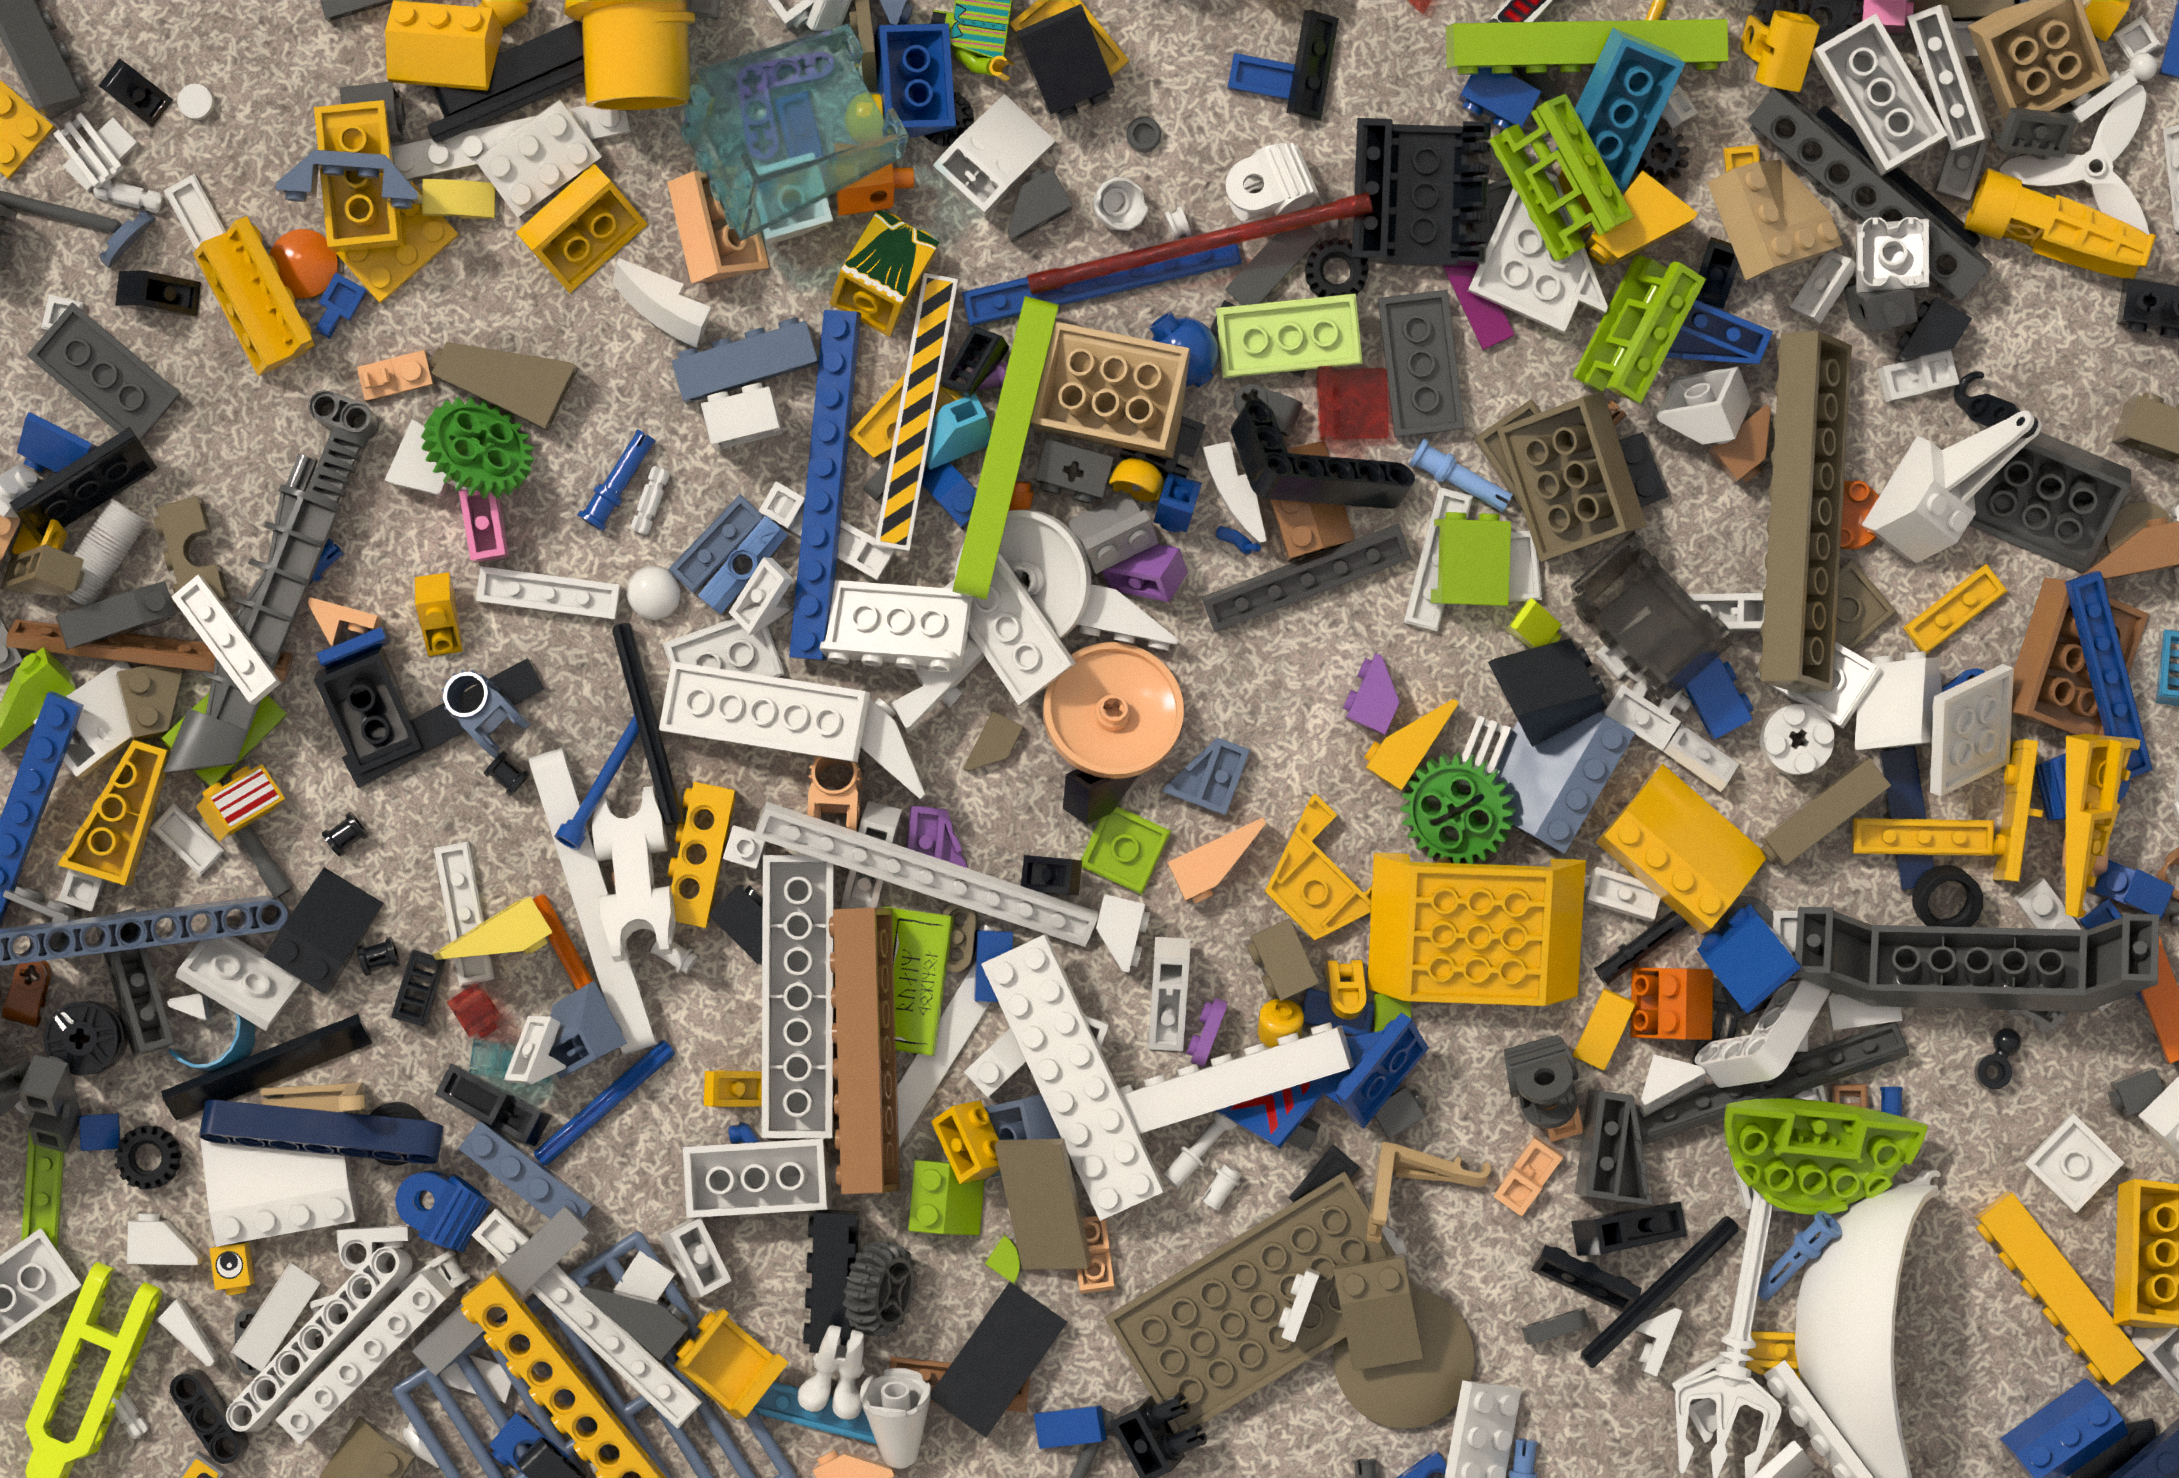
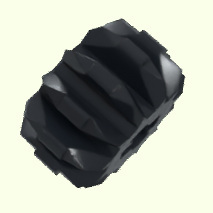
(1671, 161)

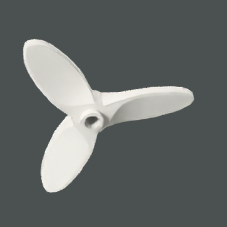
(2110, 141)

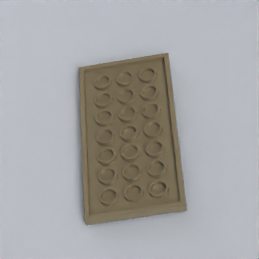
(1218, 1319)

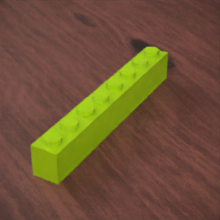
(1576, 43)

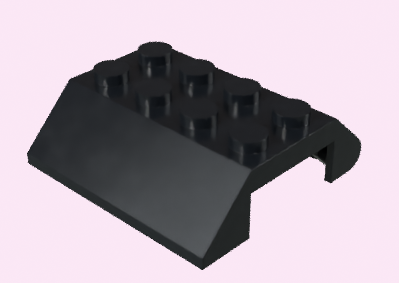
(1420, 193)

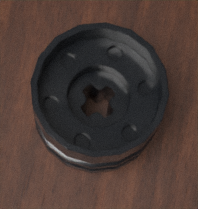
(106, 1034)

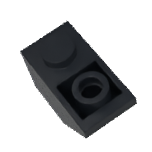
(1936, 331)

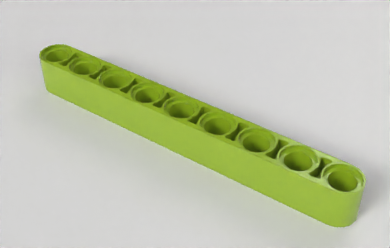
(1005, 448)

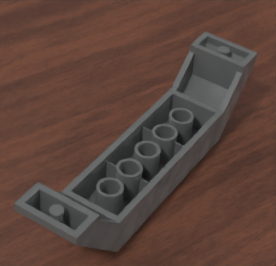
(1977, 964)

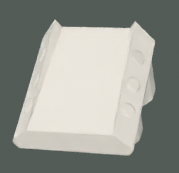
(1892, 254)

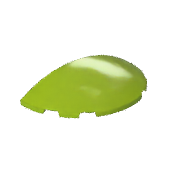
(1817, 1152)

